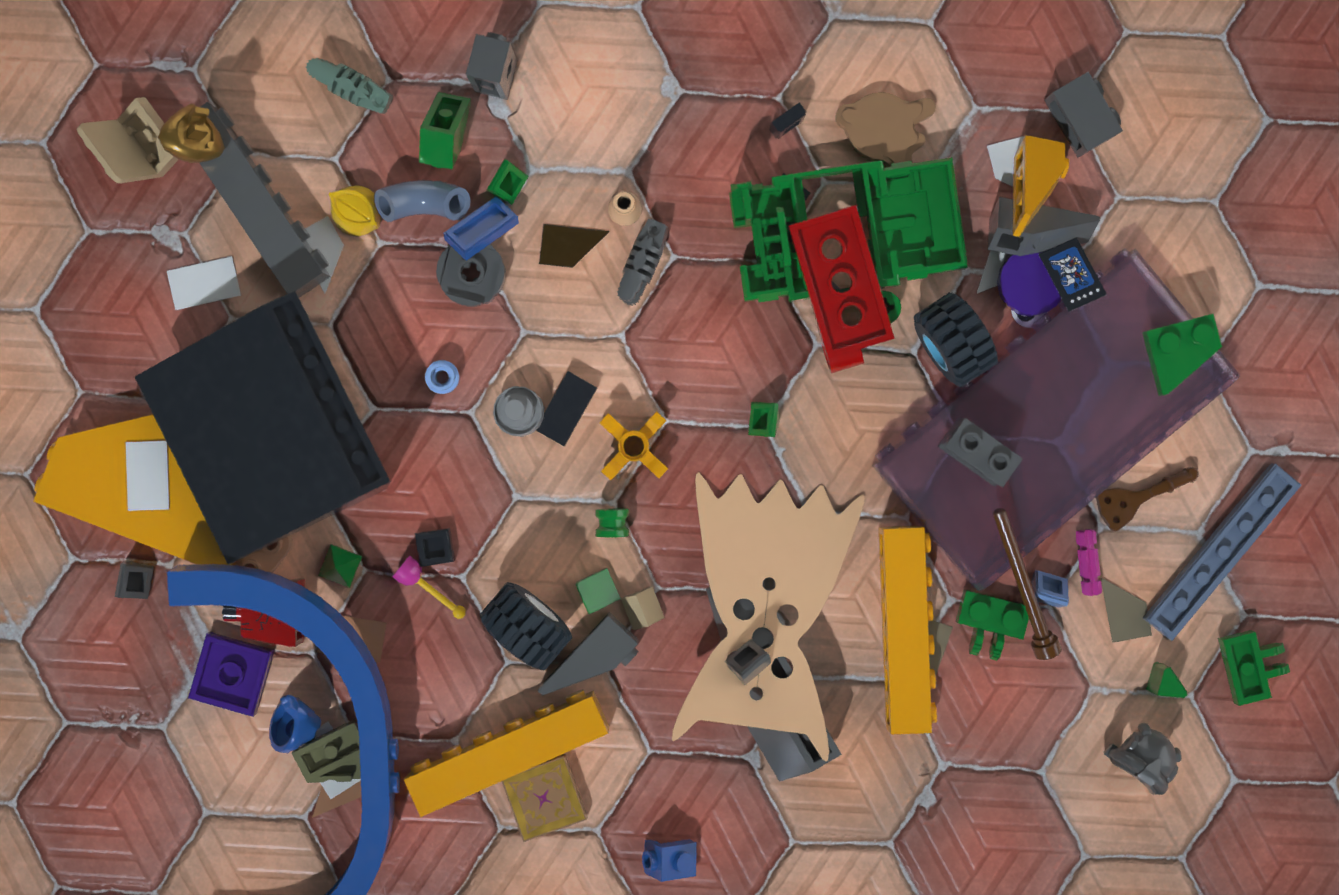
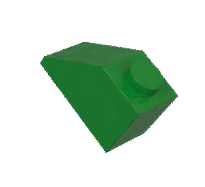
(443, 130)

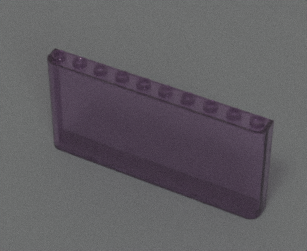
(1066, 401)

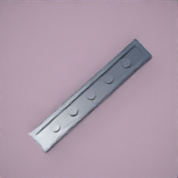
(1222, 551)

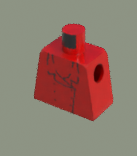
(264, 627)

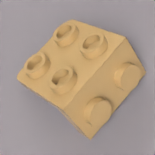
(130, 144)

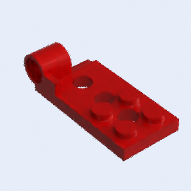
(840, 341)

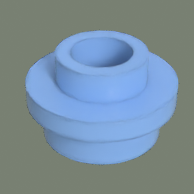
(431, 377)

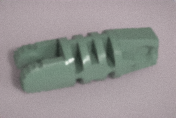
(350, 85)

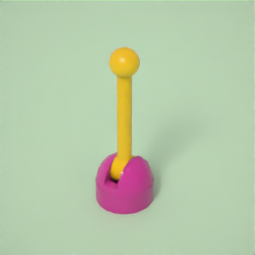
(411, 573)

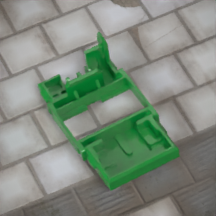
(909, 219)

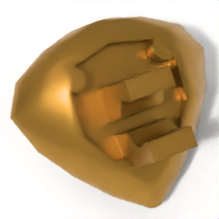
(191, 135)

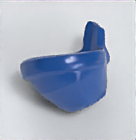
(292, 724)

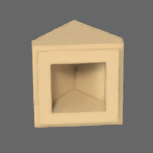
(642, 608)

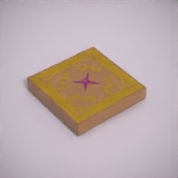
(545, 798)

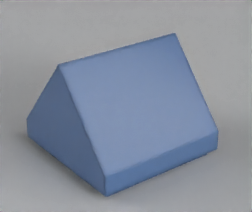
(1050, 589)

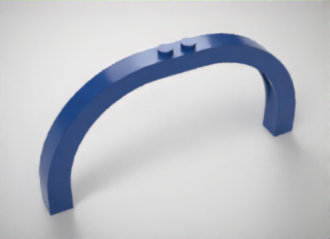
(355, 664)

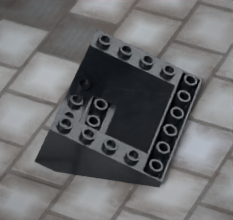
(262, 428)

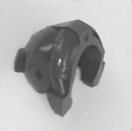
(1148, 758)

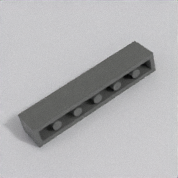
(262, 211)

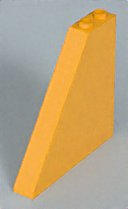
(90, 483)

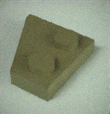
(331, 755)

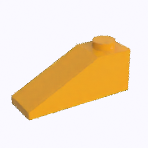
(1036, 173)

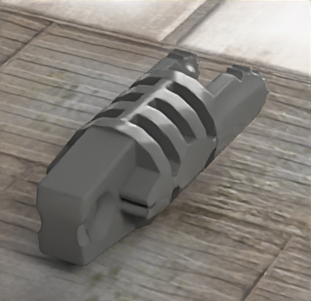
(642, 261)

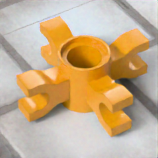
(622, 456)

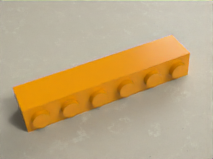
(905, 629)
(507, 752)

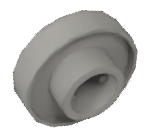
(518, 411)

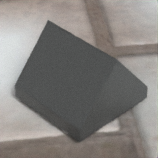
(134, 580)
(748, 661)

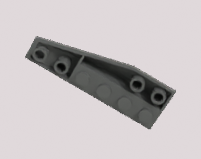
(786, 752)

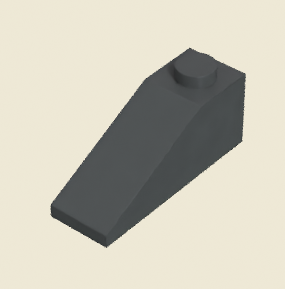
(598, 653)

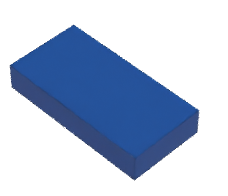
(481, 228)

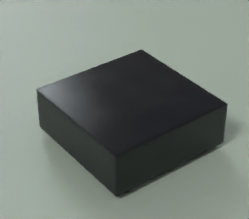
(787, 121)
(434, 547)

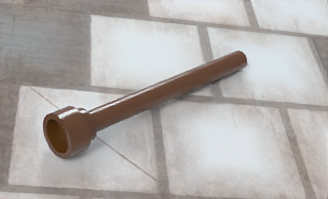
(1044, 643)

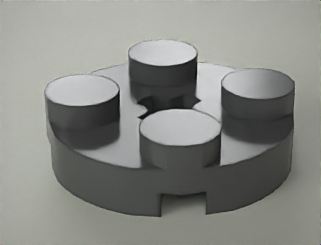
(481, 289)

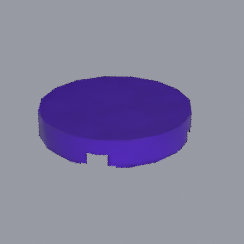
(1027, 285)

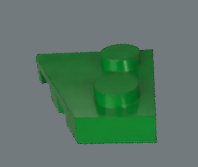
(1180, 350)

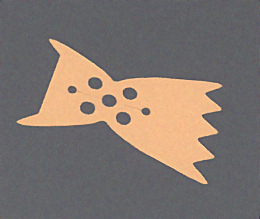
(803, 556)

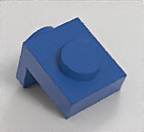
(670, 859)

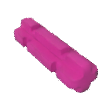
(1088, 562)

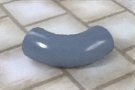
(422, 198)

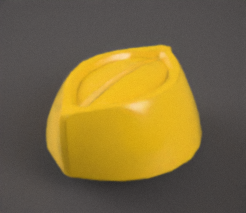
(354, 210)

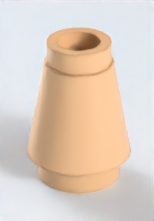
(625, 216)

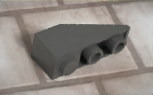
(1045, 231)

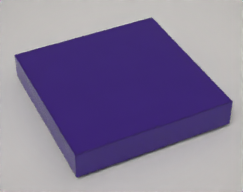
(231, 674)

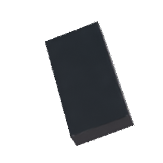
(566, 408)

